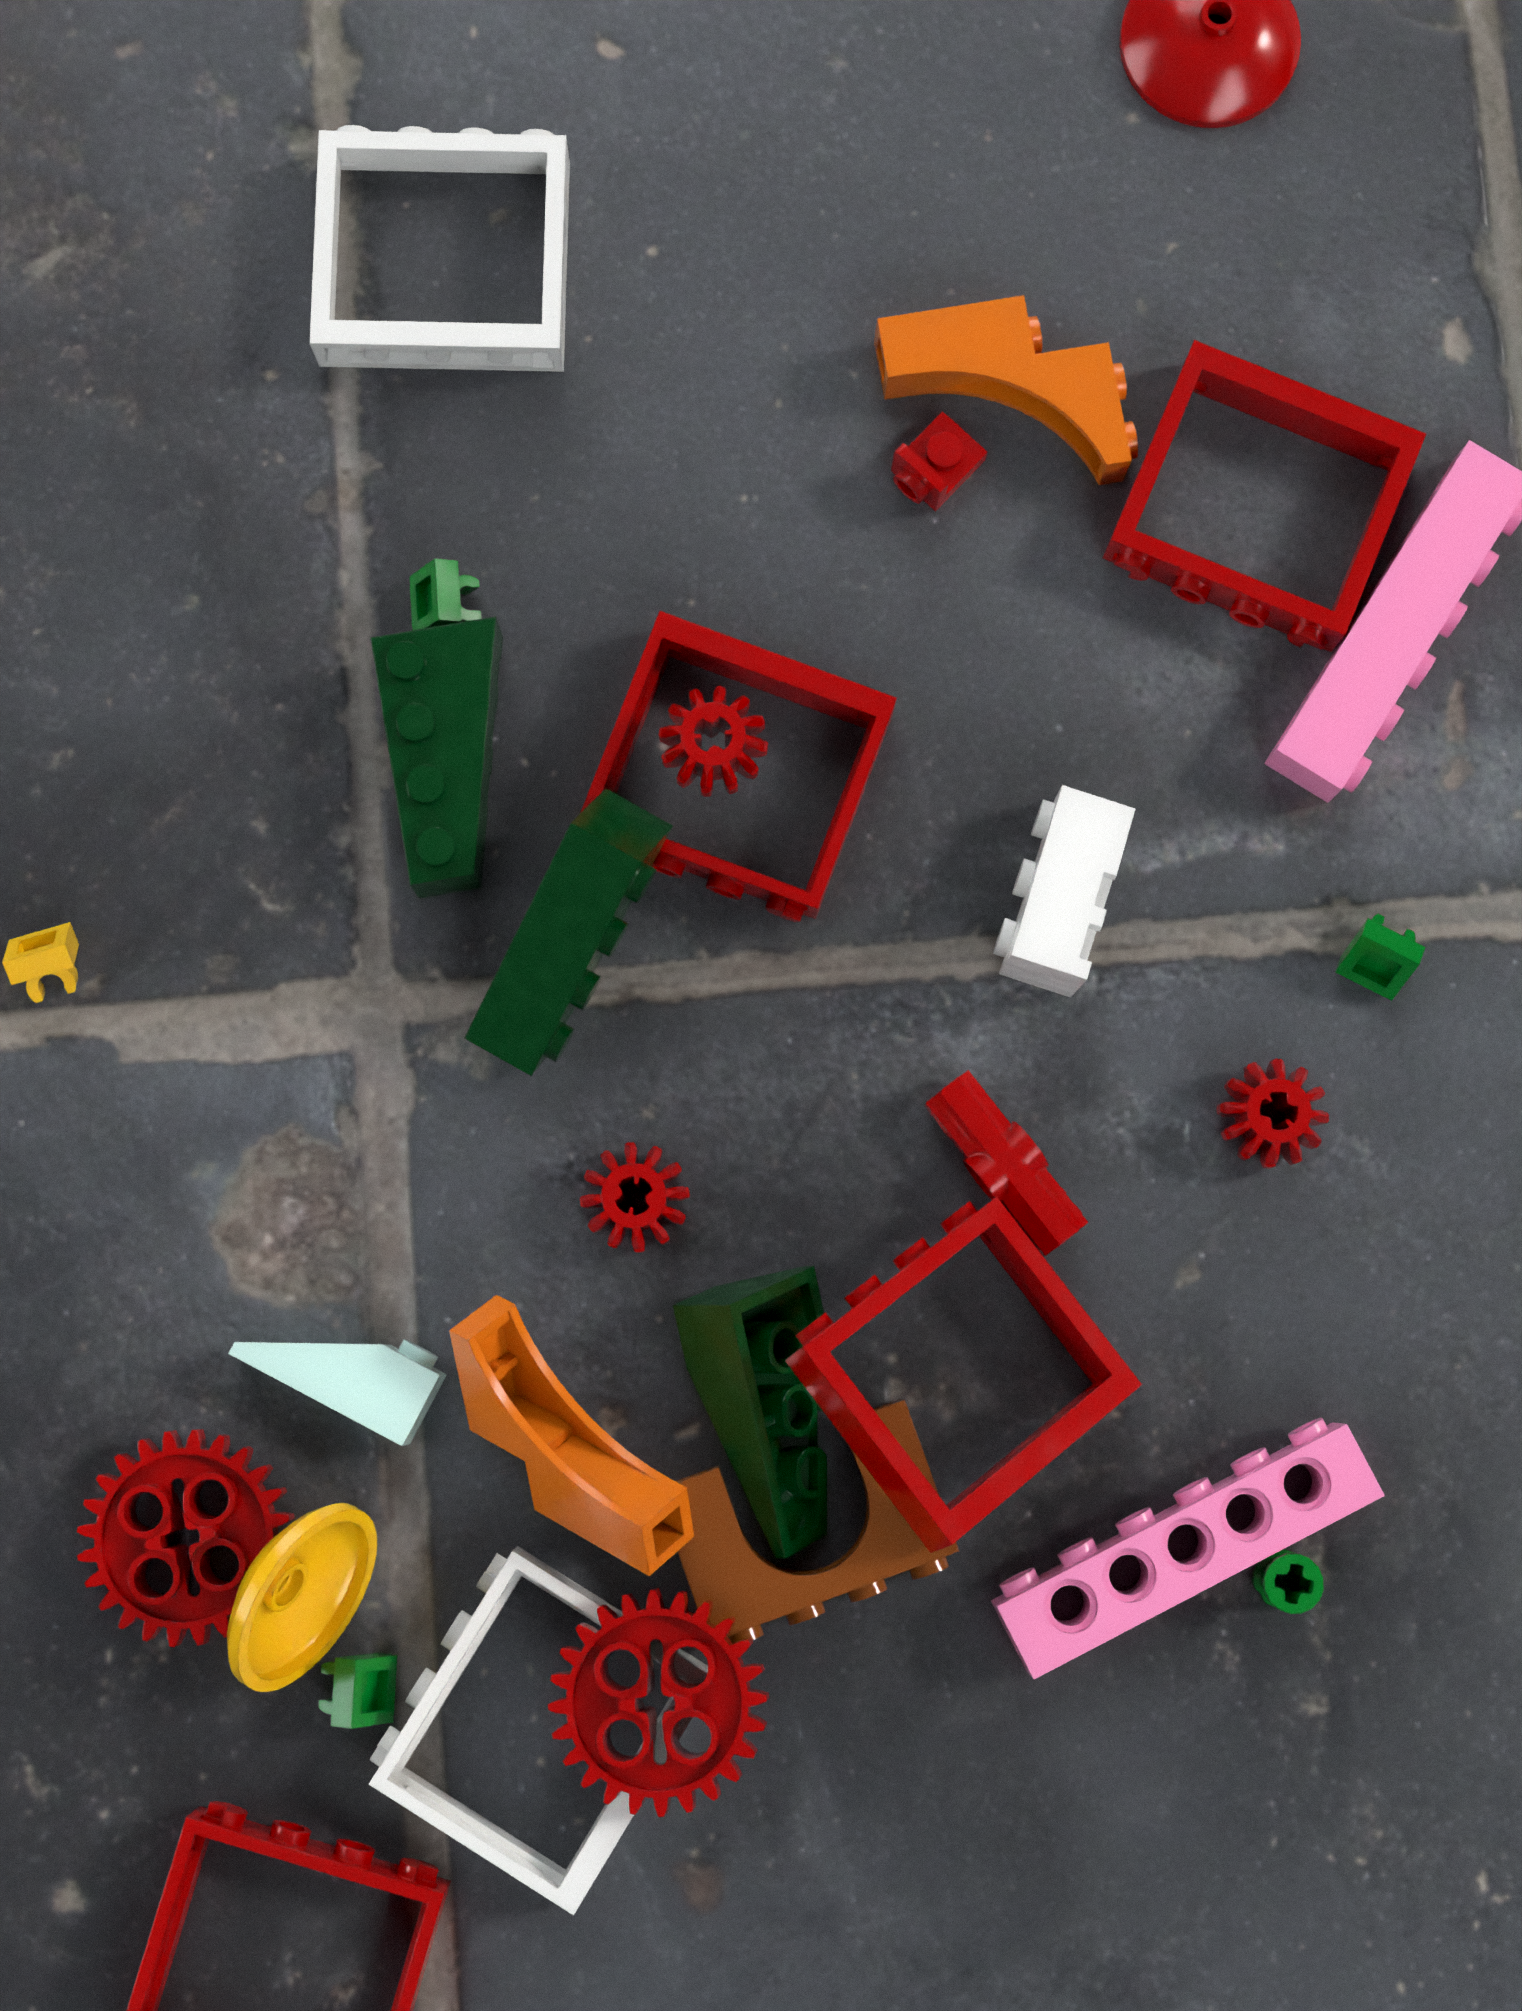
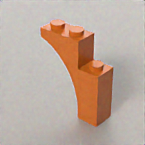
(998, 356)
(570, 1461)

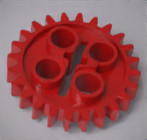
(127, 1546)
(597, 1701)

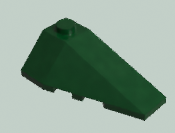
(763, 1414)

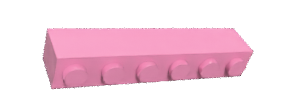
(1399, 623)

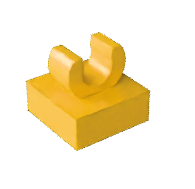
(43, 954)

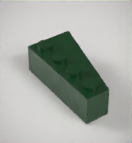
(439, 733)
(567, 931)

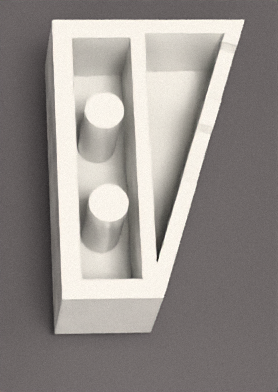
(1064, 891)

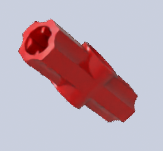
(1006, 1163)

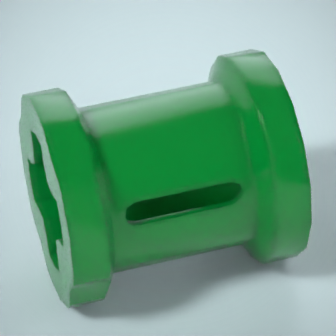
(1293, 1599)

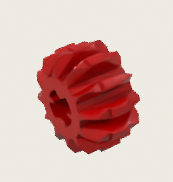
(710, 720)
(1287, 1098)
(613, 1195)

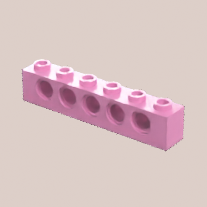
(1339, 1487)

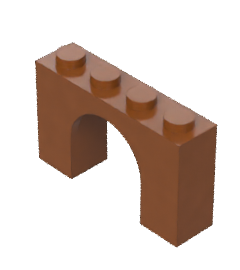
(755, 1591)

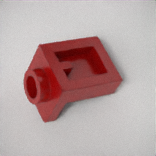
(936, 462)

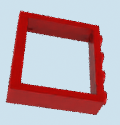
(1305, 413)
(774, 675)
(872, 1441)
(290, 1844)

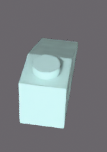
(365, 1382)

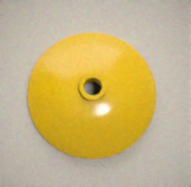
(300, 1596)

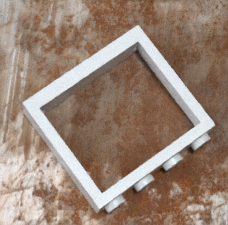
(440, 343)
(430, 1692)

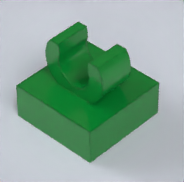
(437, 592)
(1380, 958)
(361, 1690)

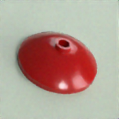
(1209, 70)

